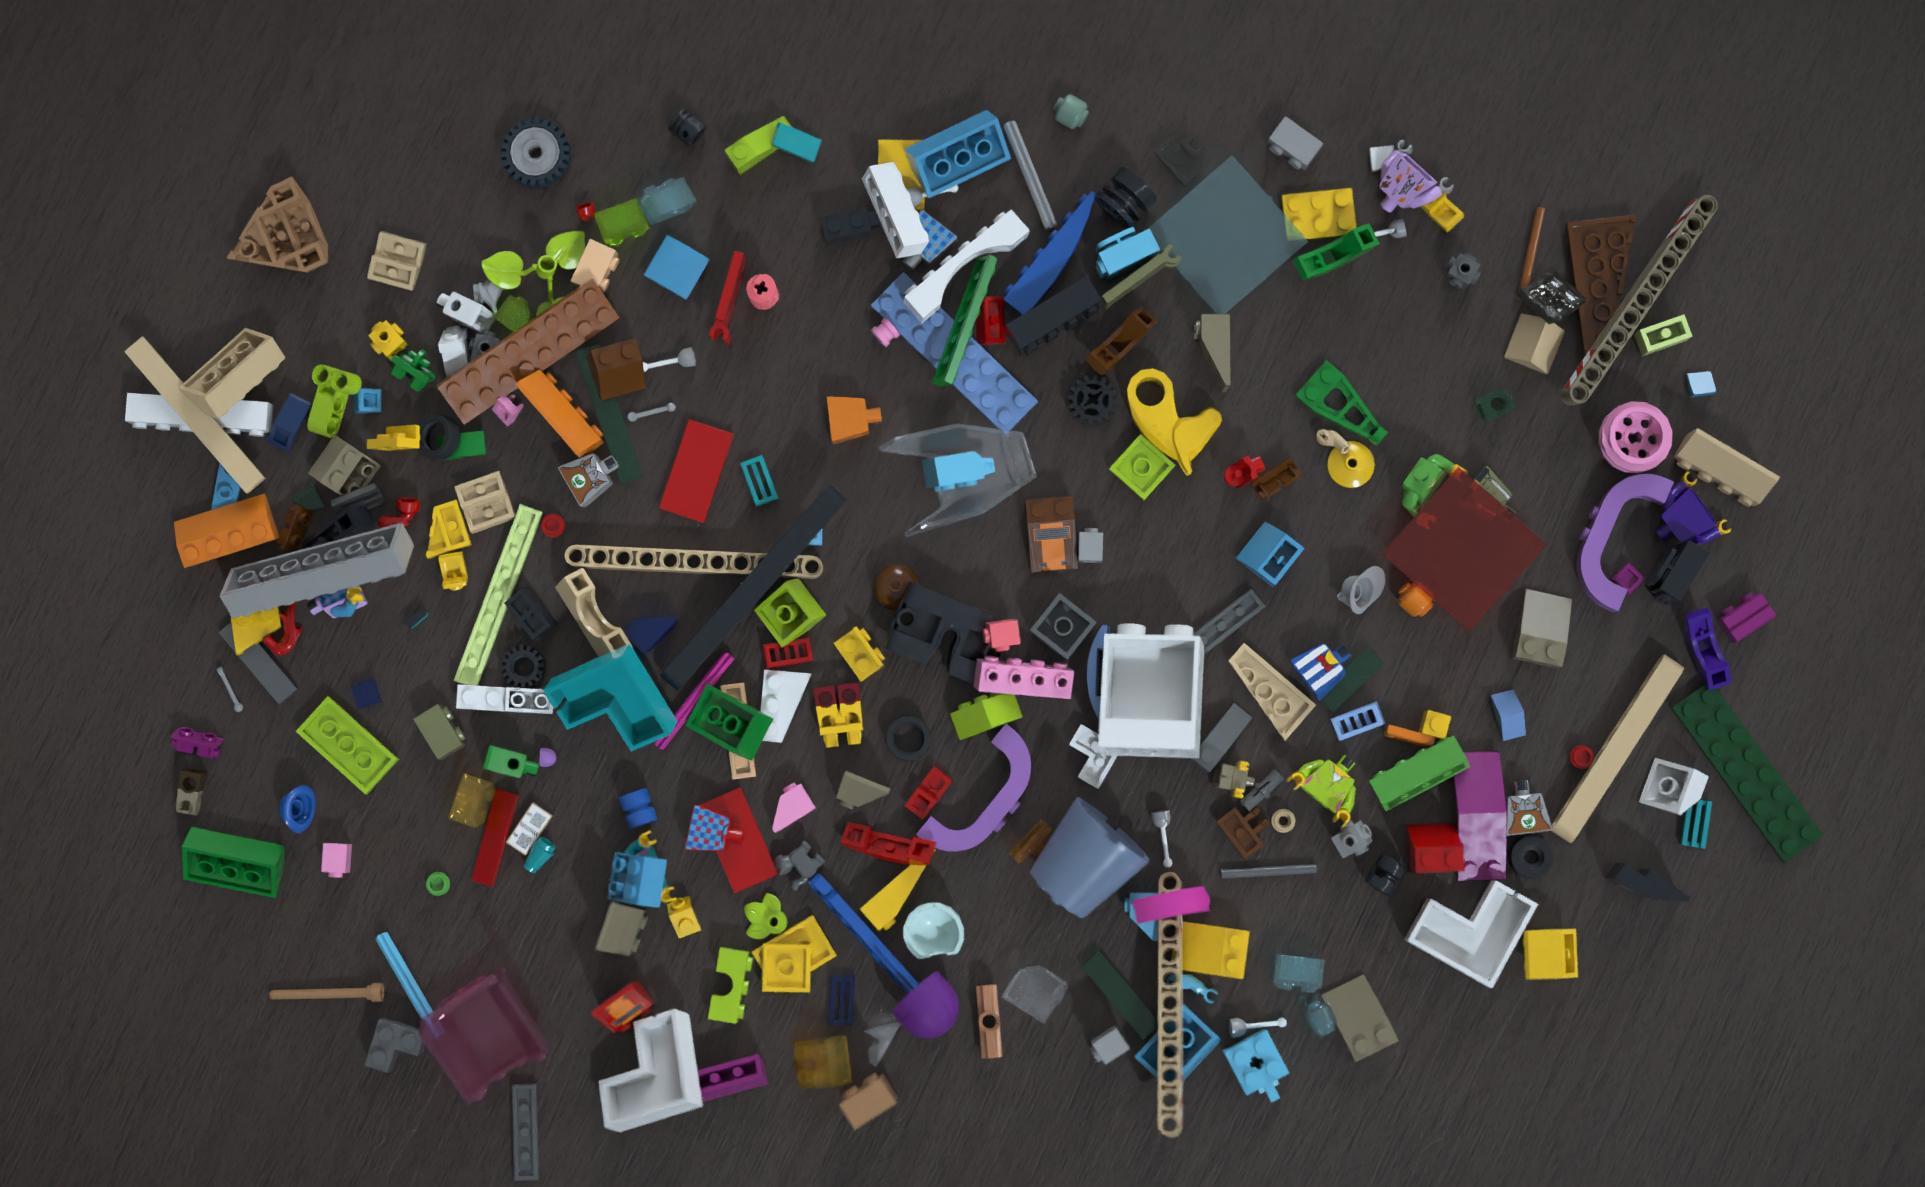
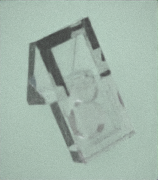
(884, 1034)

